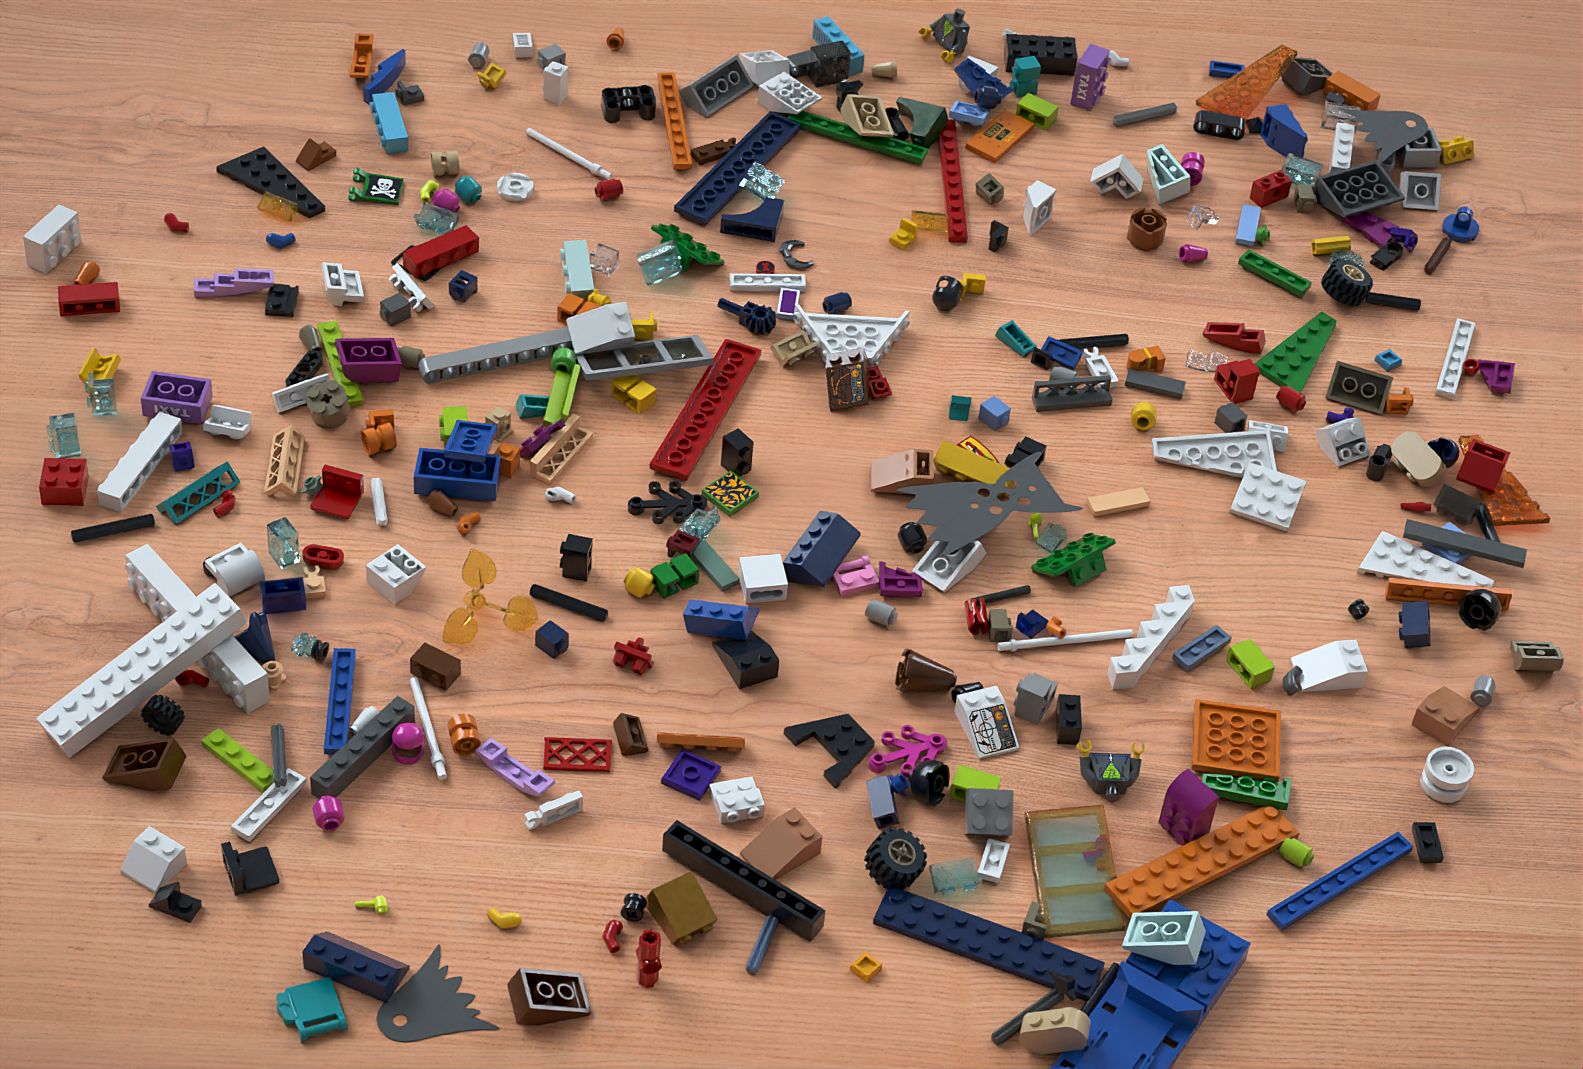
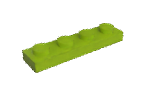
(239, 759)

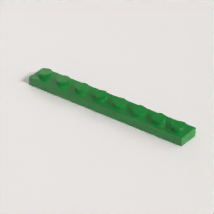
(845, 133)

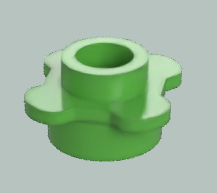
(1262, 235)

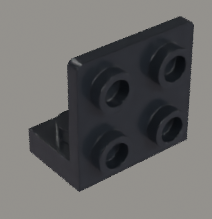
(249, 869)

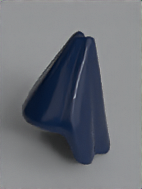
(257, 638)

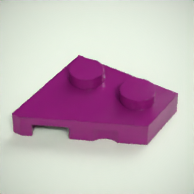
(899, 582)

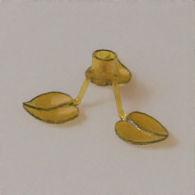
(476, 572)

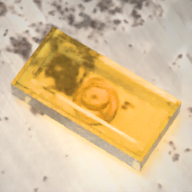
(278, 206)
(930, 221)

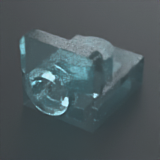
(1052, 537)

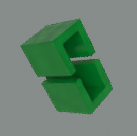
(679, 570)

